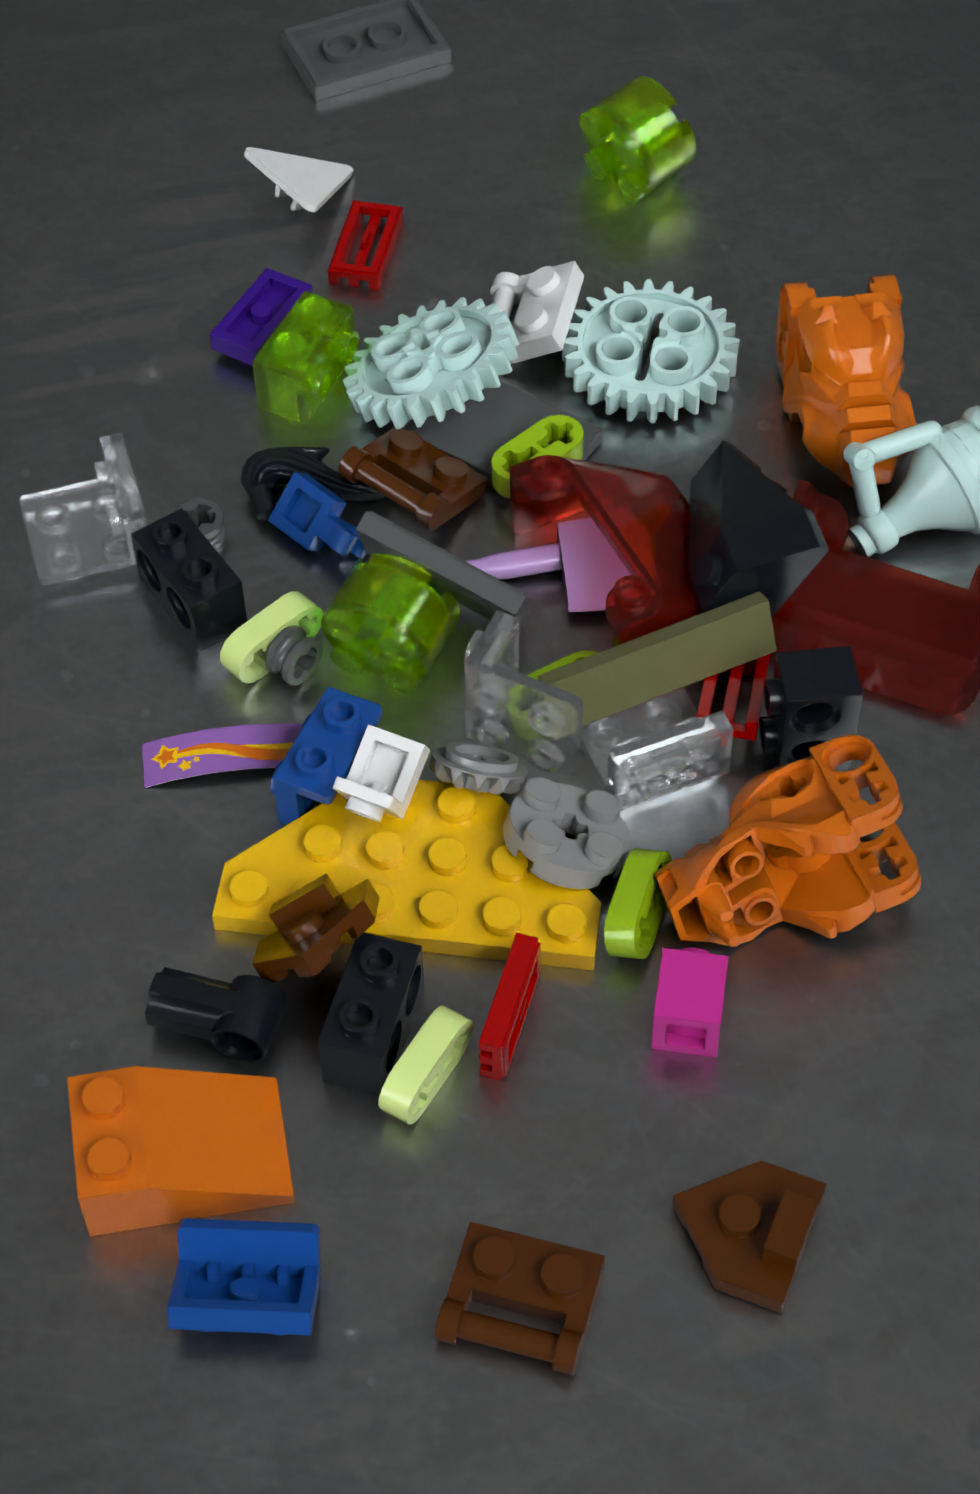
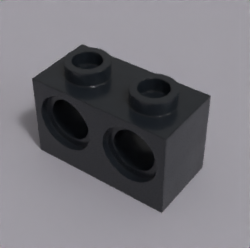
(189, 579)
(809, 702)
(371, 1013)

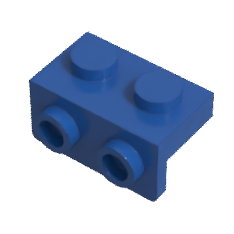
(322, 753)
(246, 1277)

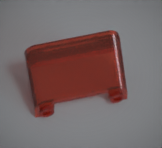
(639, 517)
(904, 629)

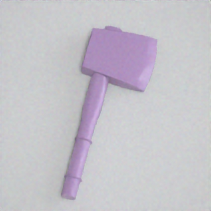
(582, 555)

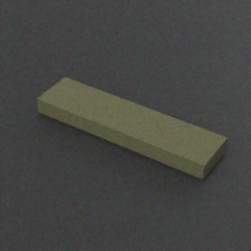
(669, 658)

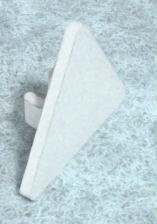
(302, 178)

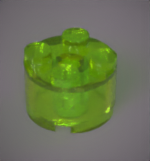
(637, 138)
(389, 621)

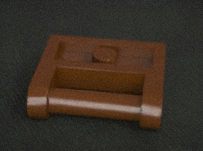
(414, 476)
(527, 1279)

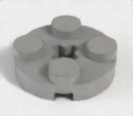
(538, 829)

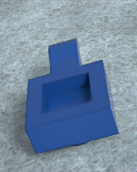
(311, 517)

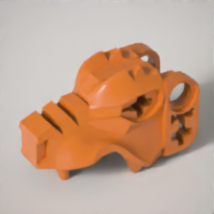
(844, 370)
(797, 852)

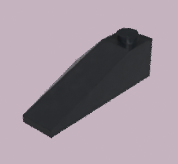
(747, 534)

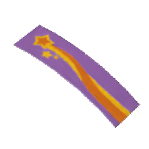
(217, 751)

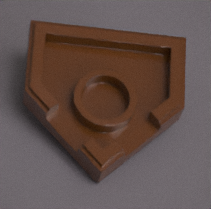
(313, 926)
(752, 1229)

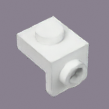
(382, 775)

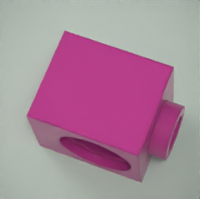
(689, 1001)

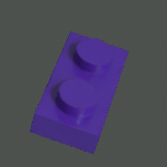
(257, 315)

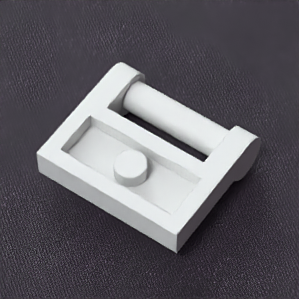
(544, 308)

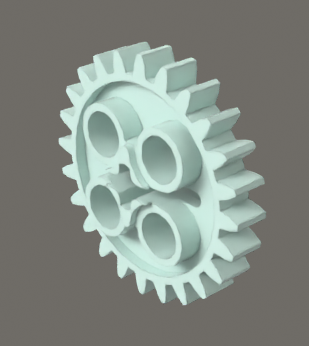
(687, 359)
(431, 363)

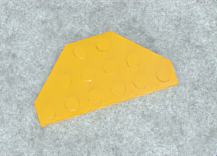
(437, 875)

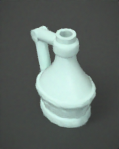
(938, 488)

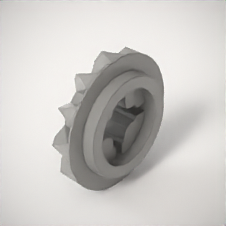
(479, 768)

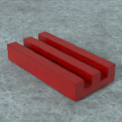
(359, 270)
(754, 668)
(510, 1007)

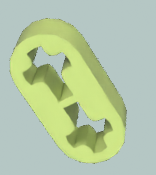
(247, 646)
(425, 1064)

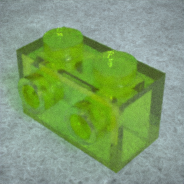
(305, 357)

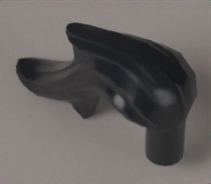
(276, 466)

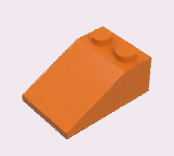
(175, 1146)

